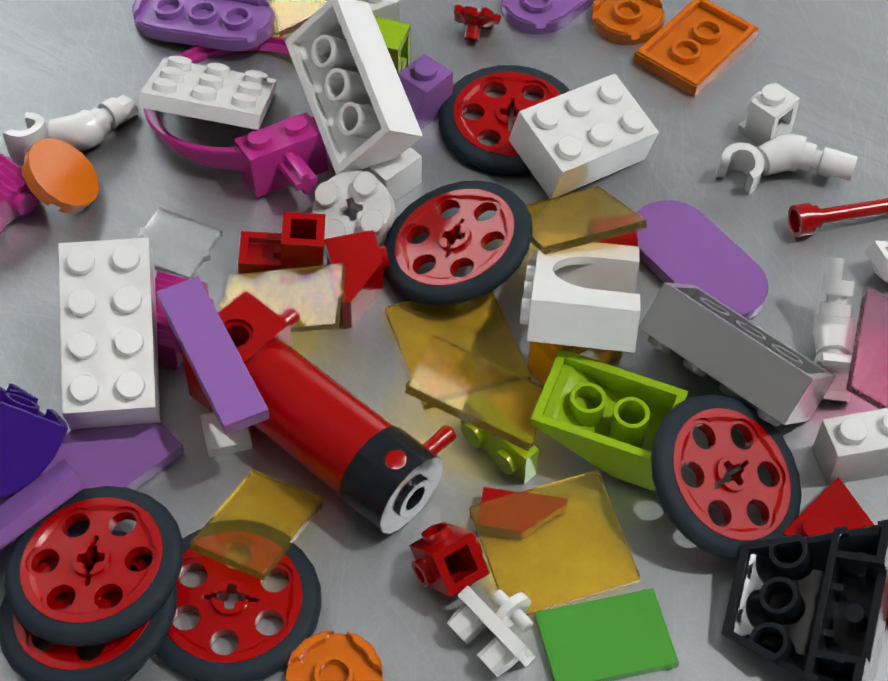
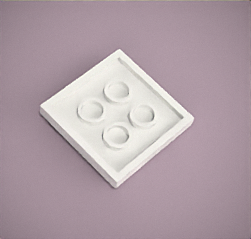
(208, 92)

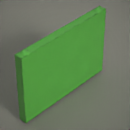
(606, 638)

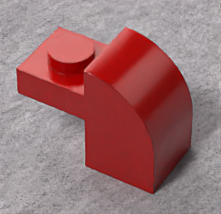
(296, 247)

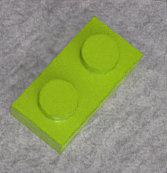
(507, 456)

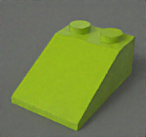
(605, 414)

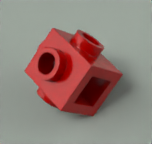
(448, 558)

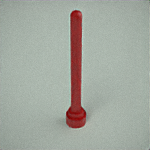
(806, 219)

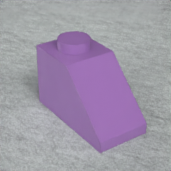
(426, 87)

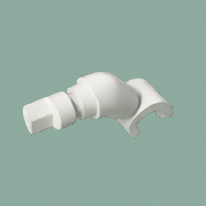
(80, 130)
(783, 154)
(834, 329)

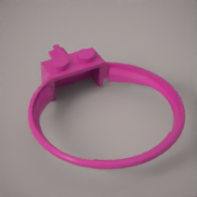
(268, 157)

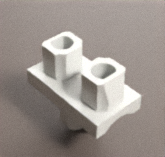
(505, 647)

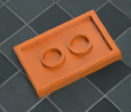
(696, 45)

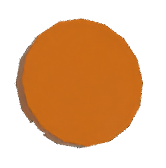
(627, 20)
(60, 175)
(334, 658)

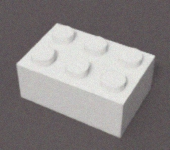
(582, 135)

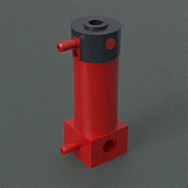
(325, 426)

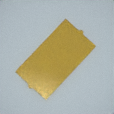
(311, 291)

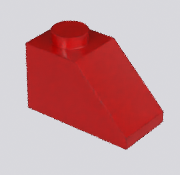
(363, 273)

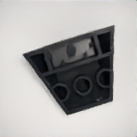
(813, 602)

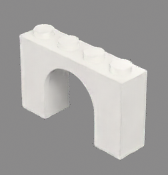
(583, 297)

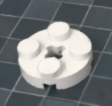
(359, 188)

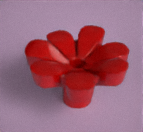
(475, 20)

